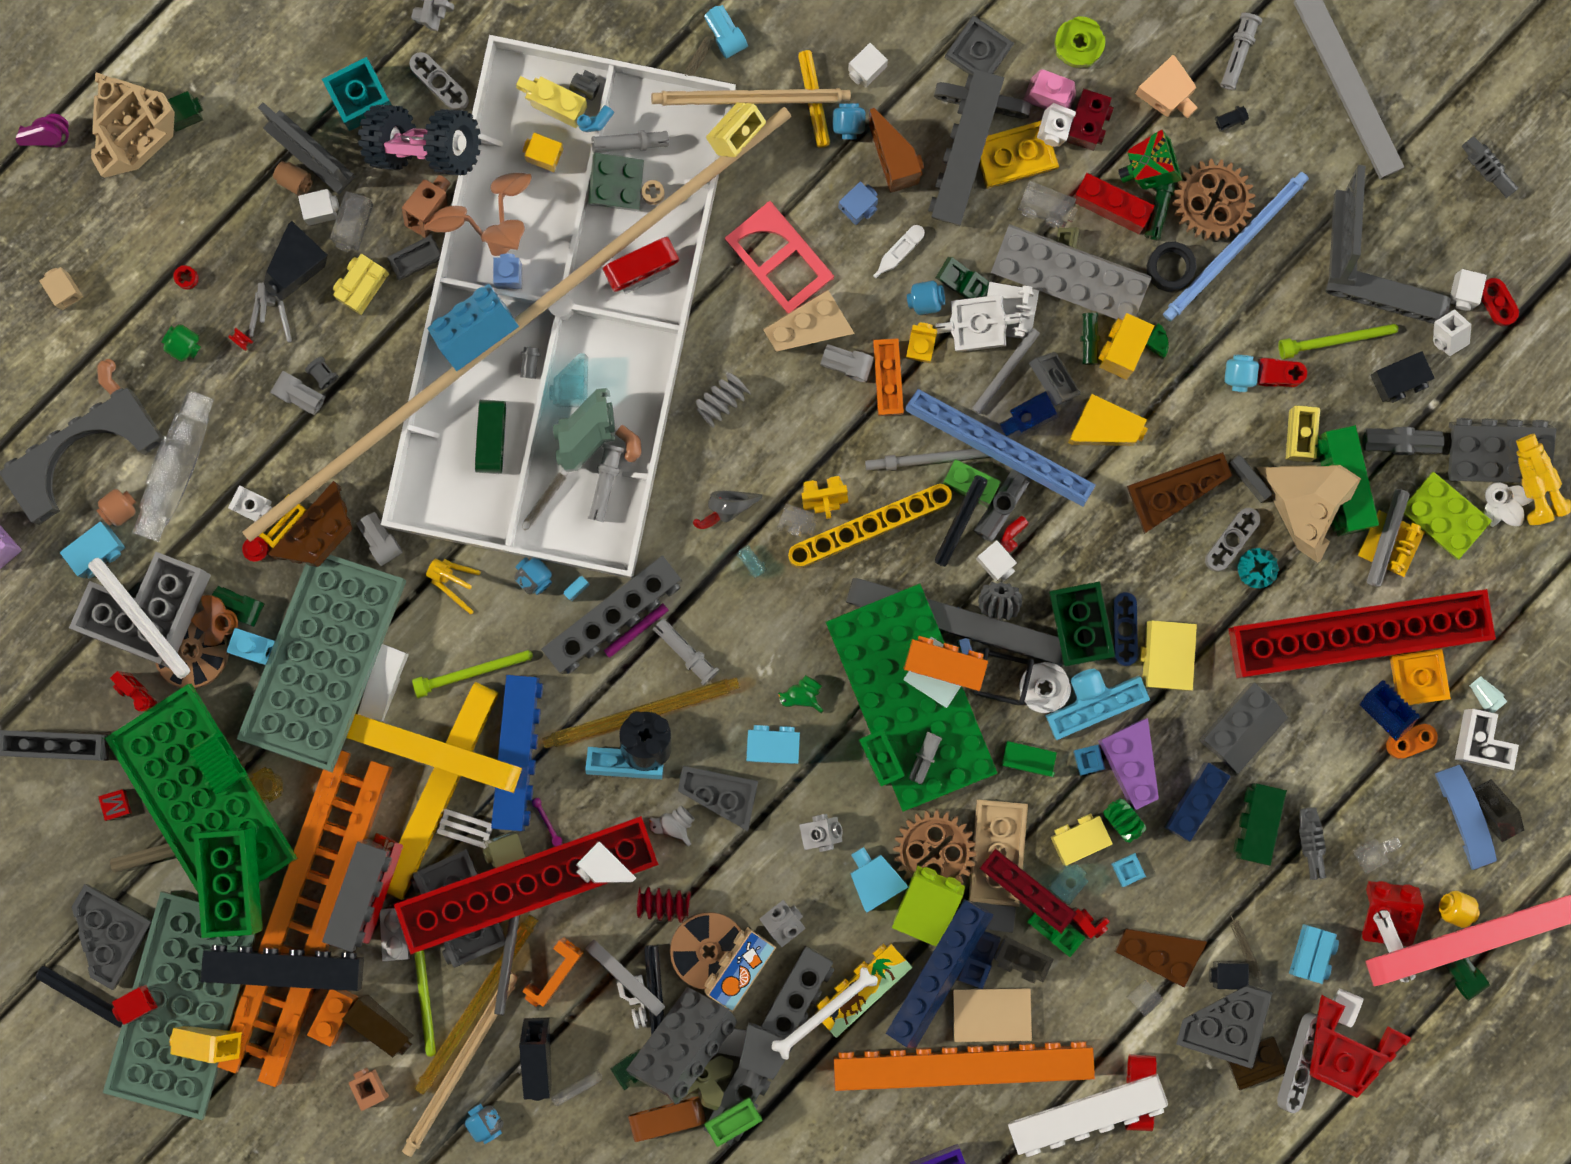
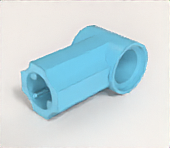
(728, 37)

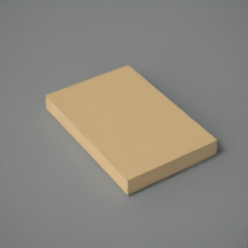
(992, 1014)

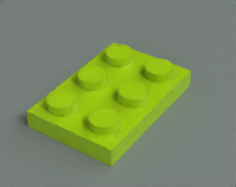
(1446, 515)

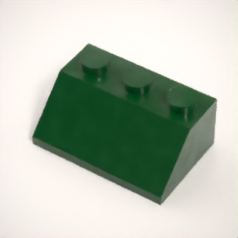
(1082, 624)

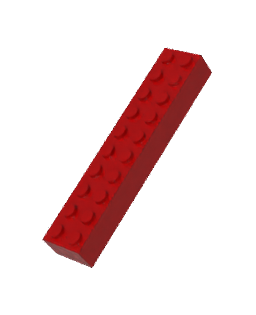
(1361, 633)
(517, 887)

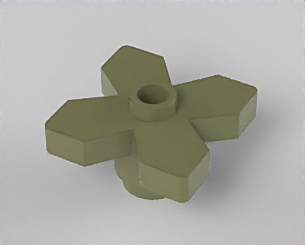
(706, 1084)

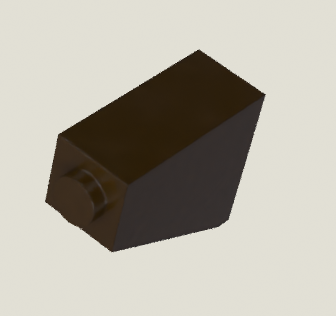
(378, 1026)

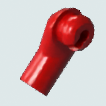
(1011, 531)

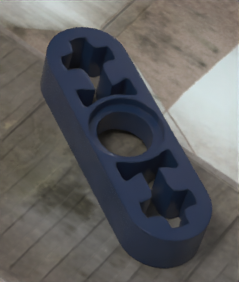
(1118, 610)

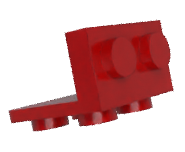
(1402, 903)

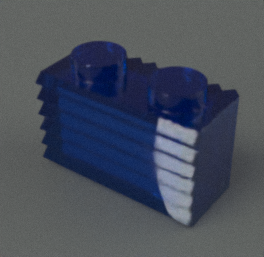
(1389, 710)

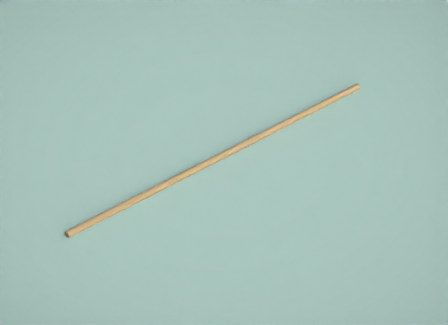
(522, 320)

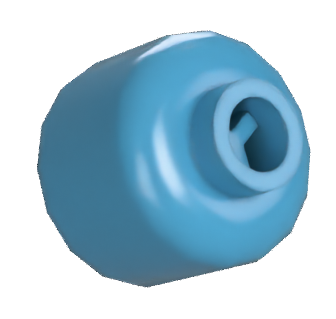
(849, 120)
(926, 297)

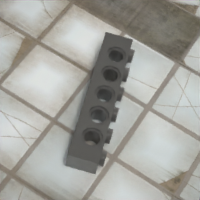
(557, 648)

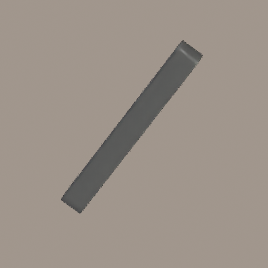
(971, 625)

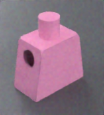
(1050, 88)

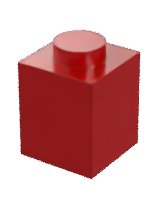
(133, 1005)

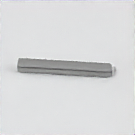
(1388, 537)

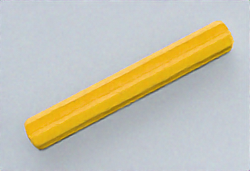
(816, 109)

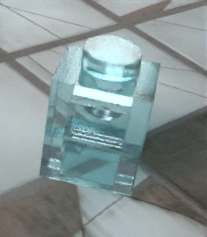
(1059, 887)

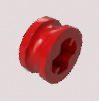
(186, 285)
(240, 339)

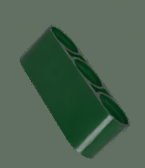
(490, 436)

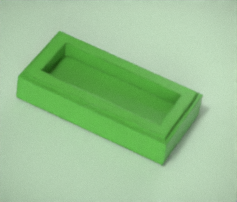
(733, 1122)

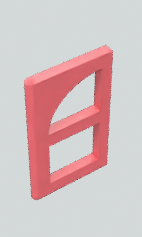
(770, 220)

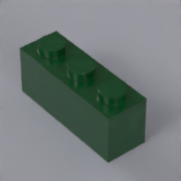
(1260, 823)

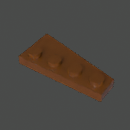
(1171, 491)

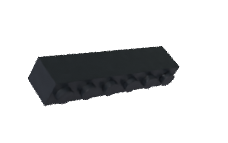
(282, 969)

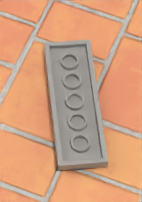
(1070, 273)

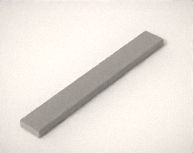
(1349, 86)

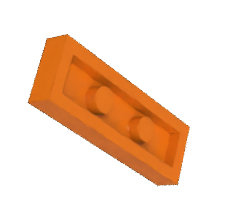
(888, 377)

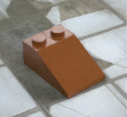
(896, 155)

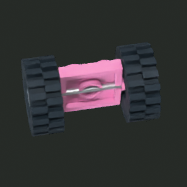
(446, 142)

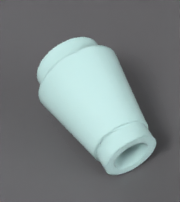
(1488, 696)

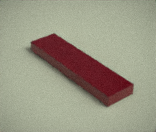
(1028, 891)

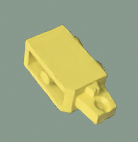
(553, 99)

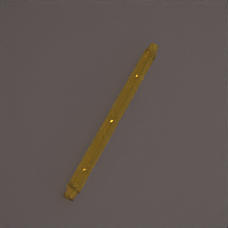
(659, 707)
(472, 1011)

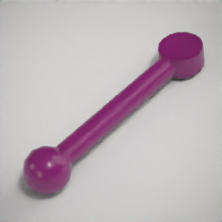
(557, 840)

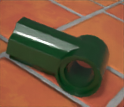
(244, 607)
(1468, 979)

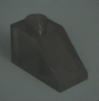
(1498, 811)

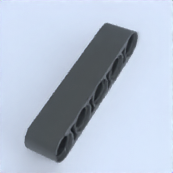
(1393, 297)

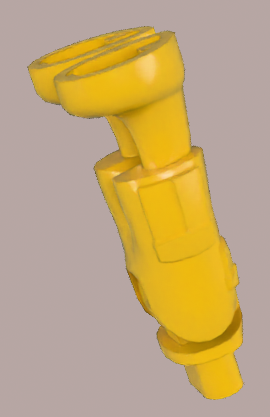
(1537, 479)

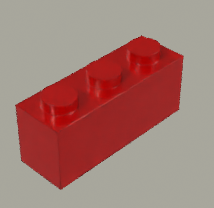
(1113, 203)

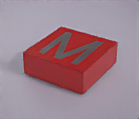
(114, 804)

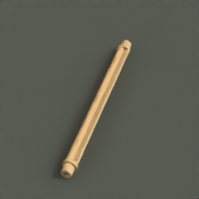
(753, 97)
(454, 1074)

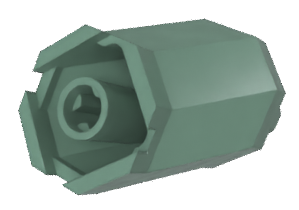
(584, 431)

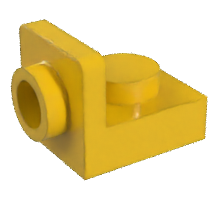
(921, 342)

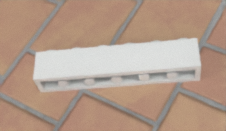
(1088, 1114)

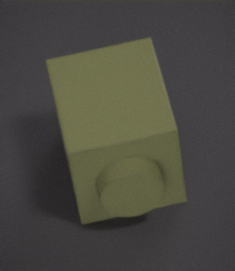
(503, 849)

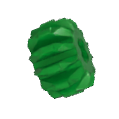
(1124, 820)

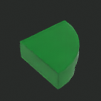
(1158, 341)

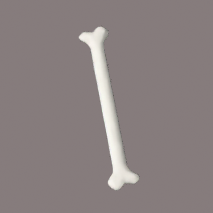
(785, 1045)

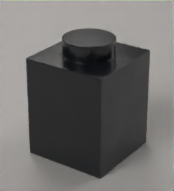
(1229, 975)

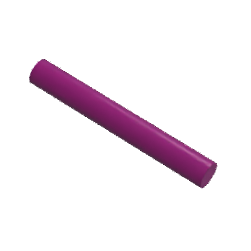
(636, 630)

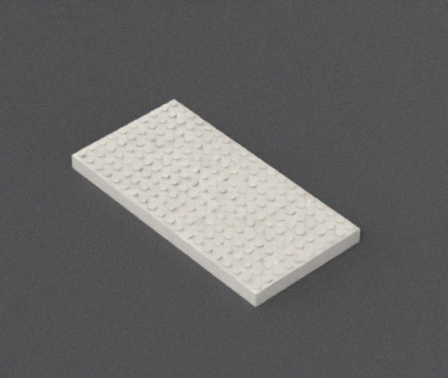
(628, 337)

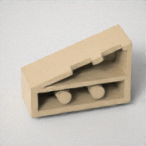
(809, 323)

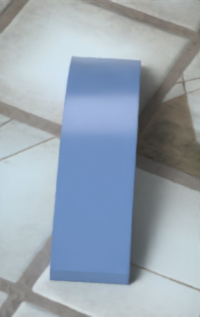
(1468, 816)

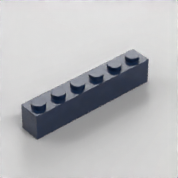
(939, 974)

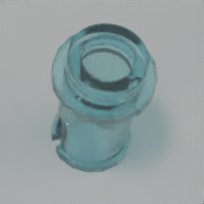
(752, 562)

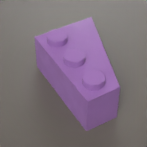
(1133, 763)

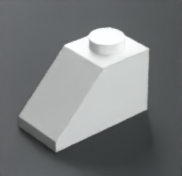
(603, 867)

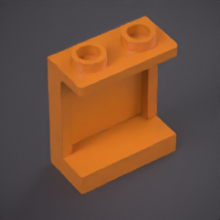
(572, 955)

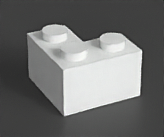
(1478, 745)

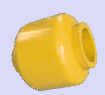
(1459, 909)

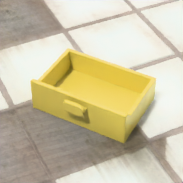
(1168, 655)

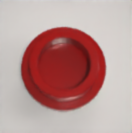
(255, 550)

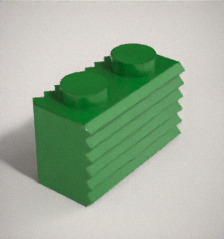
(217, 763)

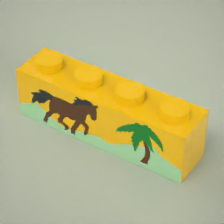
(887, 966)

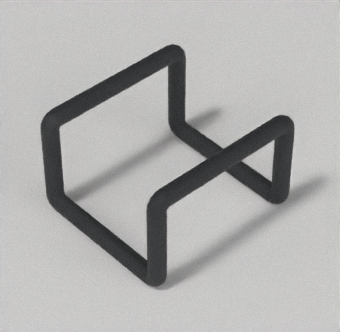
(1030, 662)

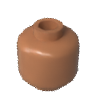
(116, 507)

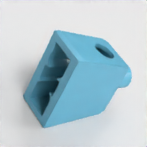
(250, 646)
(875, 879)

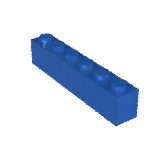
(516, 748)

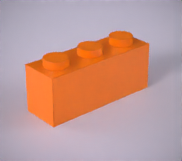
(946, 663)

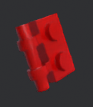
(128, 685)

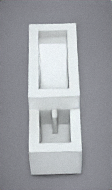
(382, 683)

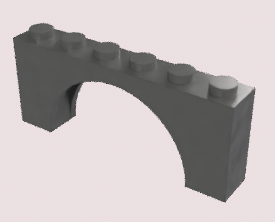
(32, 474)

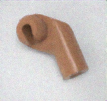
(105, 379)
(632, 441)

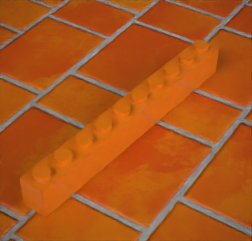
(963, 1067)

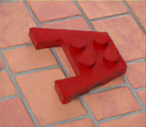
(1344, 1061)

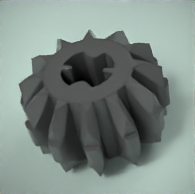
(1000, 600)

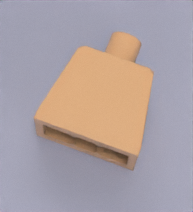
(1169, 89)

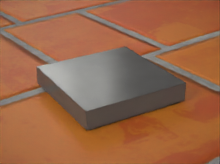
(978, 48)
(1055, 378)

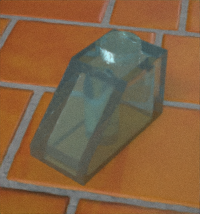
(571, 383)

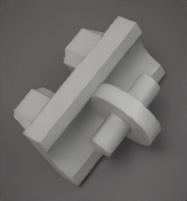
(432, 13)

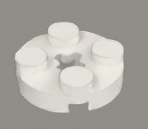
(1058, 682)

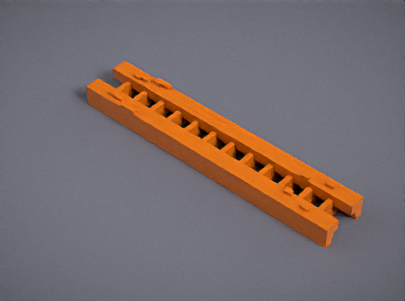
(290, 895)

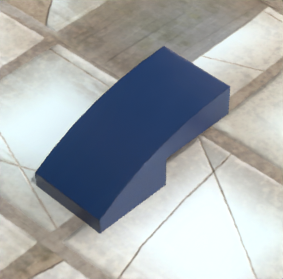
(980, 961)

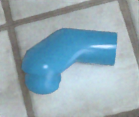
(595, 123)

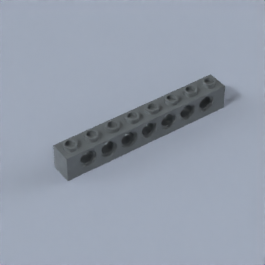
(808, 961)

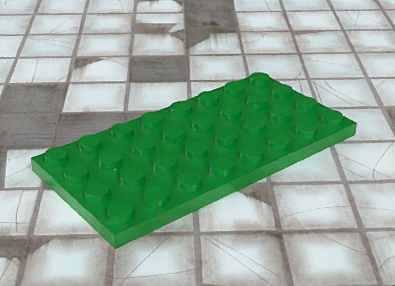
(873, 653)
(159, 765)

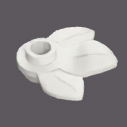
(1507, 508)

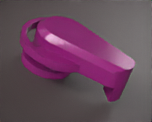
(44, 132)

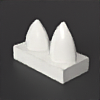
(392, 937)

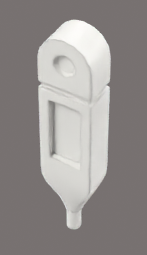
(901, 249)

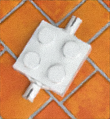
(978, 323)

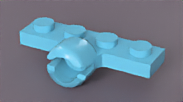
(1095, 702)

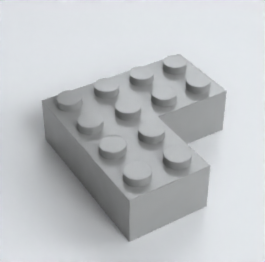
(166, 596)

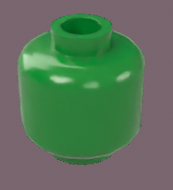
(181, 343)

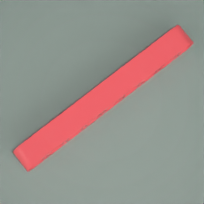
(1469, 941)

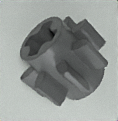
(585, 85)

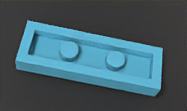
(611, 763)

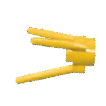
(440, 572)

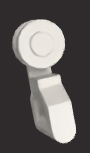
(638, 1017)

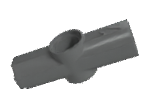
(1403, 441)
(994, 517)

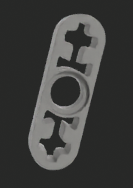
(421, 74)
(1238, 520)

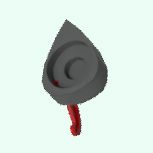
(726, 507)

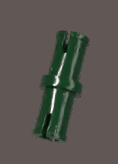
(1090, 338)

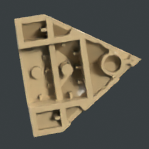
(128, 125)
(1309, 501)

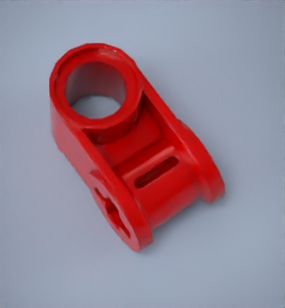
(1276, 373)

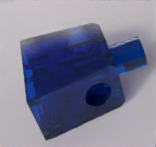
(1039, 407)

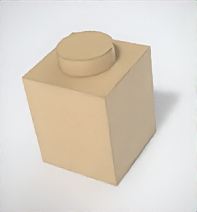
(60, 288)

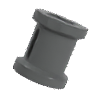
(321, 372)

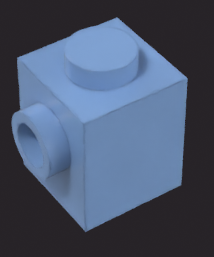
(859, 203)
(507, 272)

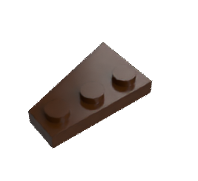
(1163, 954)

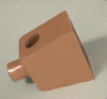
(425, 202)

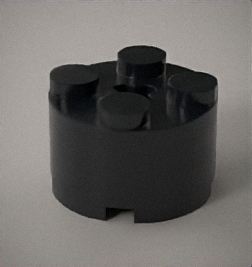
(648, 728)

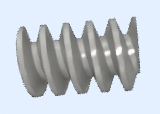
(721, 398)

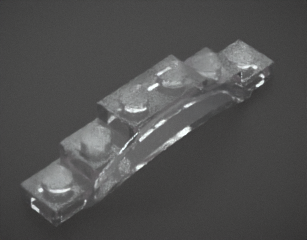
(173, 466)

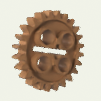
(1233, 209)
(919, 834)

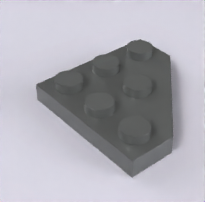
(108, 934)
(1229, 1026)

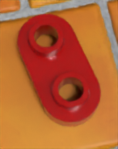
(1500, 301)

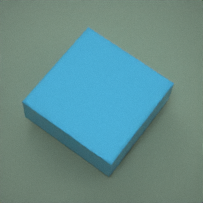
(576, 588)
(1128, 870)

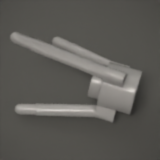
(264, 298)

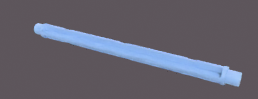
(1242, 239)

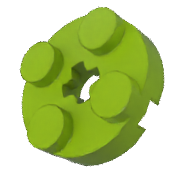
(1076, 28)

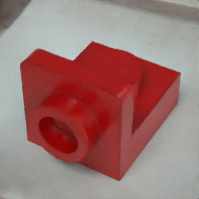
(1084, 919)

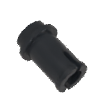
(1232, 118)

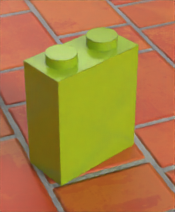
(928, 905)

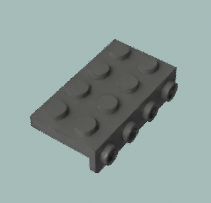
(1489, 448)
(442, 874)
(683, 1045)

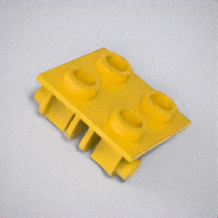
(1404, 548)

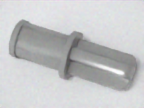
(924, 758)

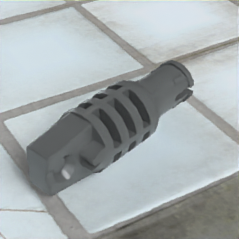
(1489, 166)
(1312, 841)

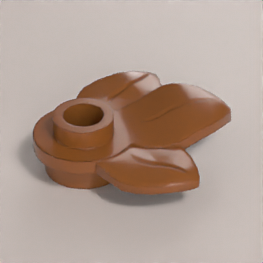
(213, 620)

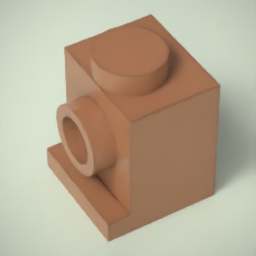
(364, 1097)

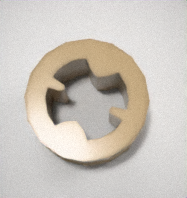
(658, 186)

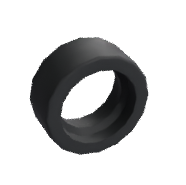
(1184, 252)

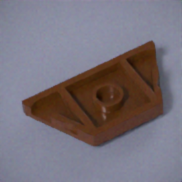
(316, 531)

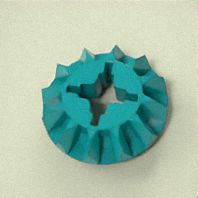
(1253, 579)

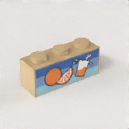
(739, 968)

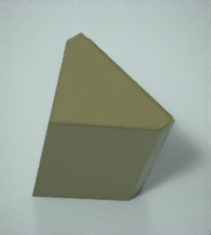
(1069, 236)

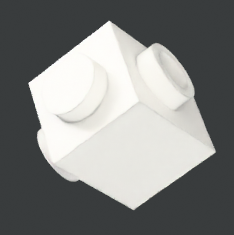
(1451, 333)

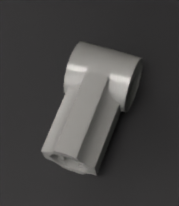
(853, 364)
(293, 391)
(382, 545)

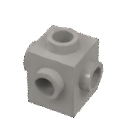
(821, 833)
(783, 922)

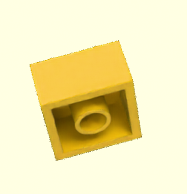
(1127, 344)

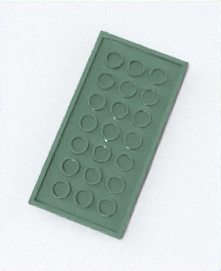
(321, 661)
(171, 969)

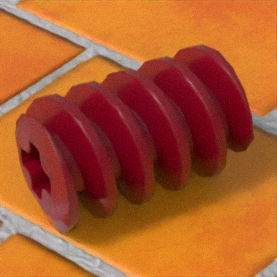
(663, 905)

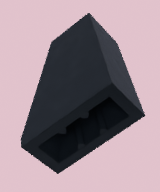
(293, 262)
(535, 1058)

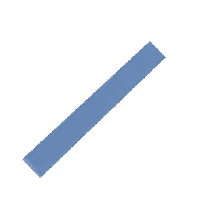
(1000, 447)

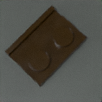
(1266, 1065)

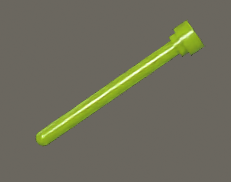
(1289, 347)
(424, 685)
(425, 1003)

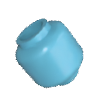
(1241, 372)

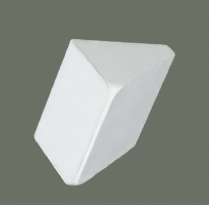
(1353, 1005)

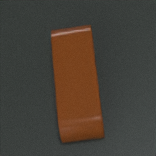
(667, 1119)

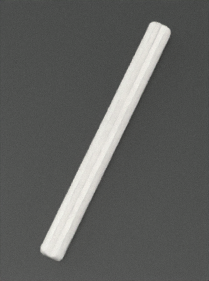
(139, 618)

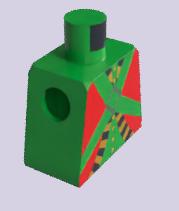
(1152, 162)

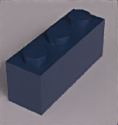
(1197, 801)

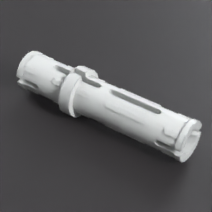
(1389, 935)

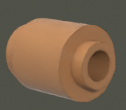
(292, 178)

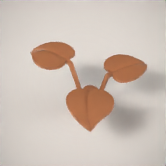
(498, 237)

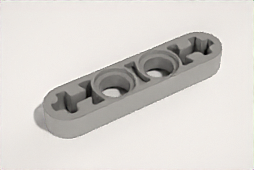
(624, 977)
(1296, 1062)

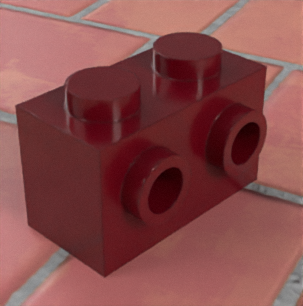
(1089, 119)

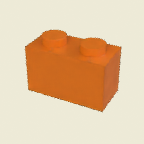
(329, 1020)

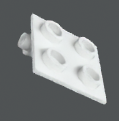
(1017, 300)

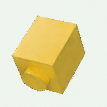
(543, 152)

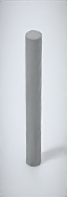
(1005, 371)

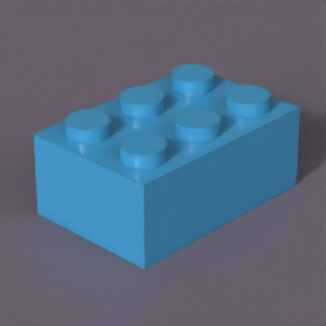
(472, 327)

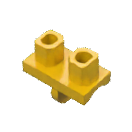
(824, 499)

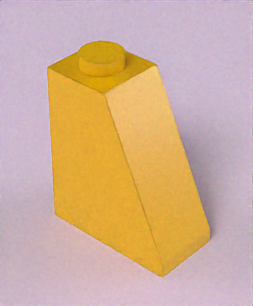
(1107, 425)
(205, 1044)

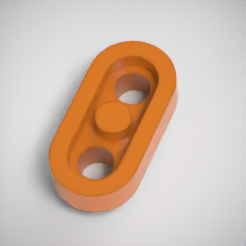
(1413, 741)

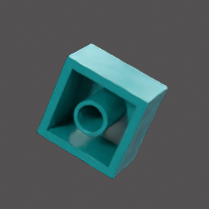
(355, 91)

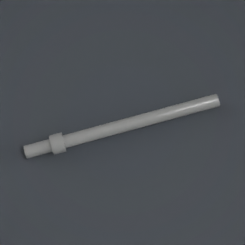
(891, 462)

